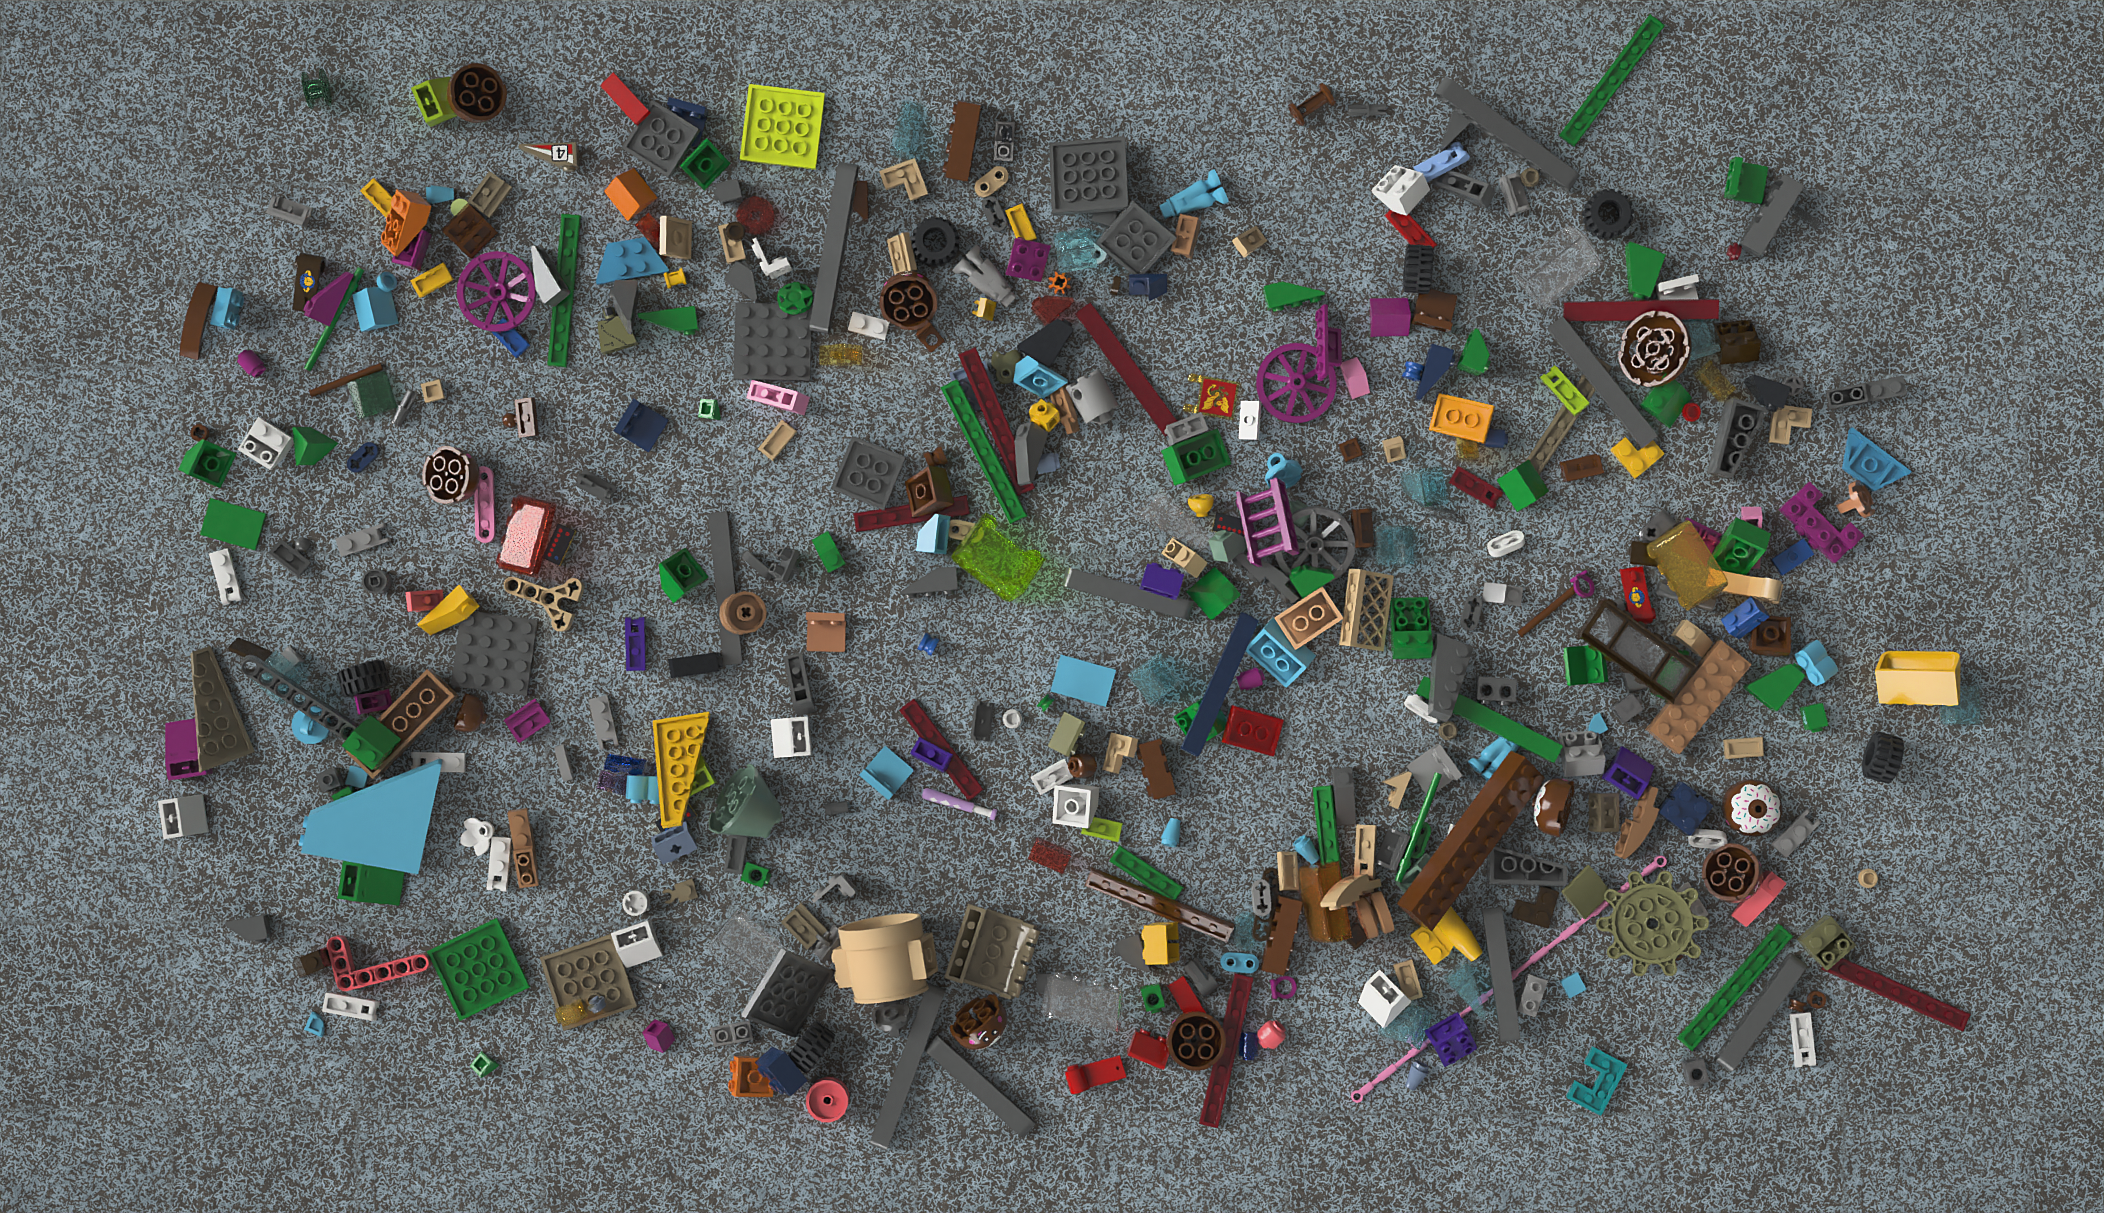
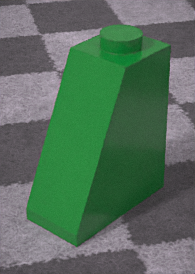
(1642, 269)
(1776, 685)

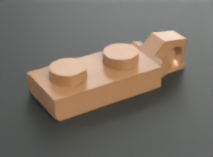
(1063, 403)

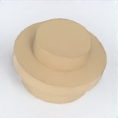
(1868, 878)

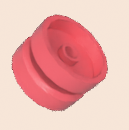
(836, 1091)

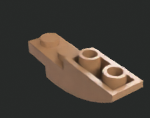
(1636, 830)
(524, 848)

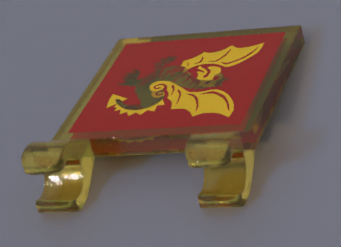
(1215, 397)

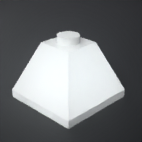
(1075, 805)

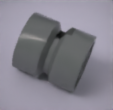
(377, 581)

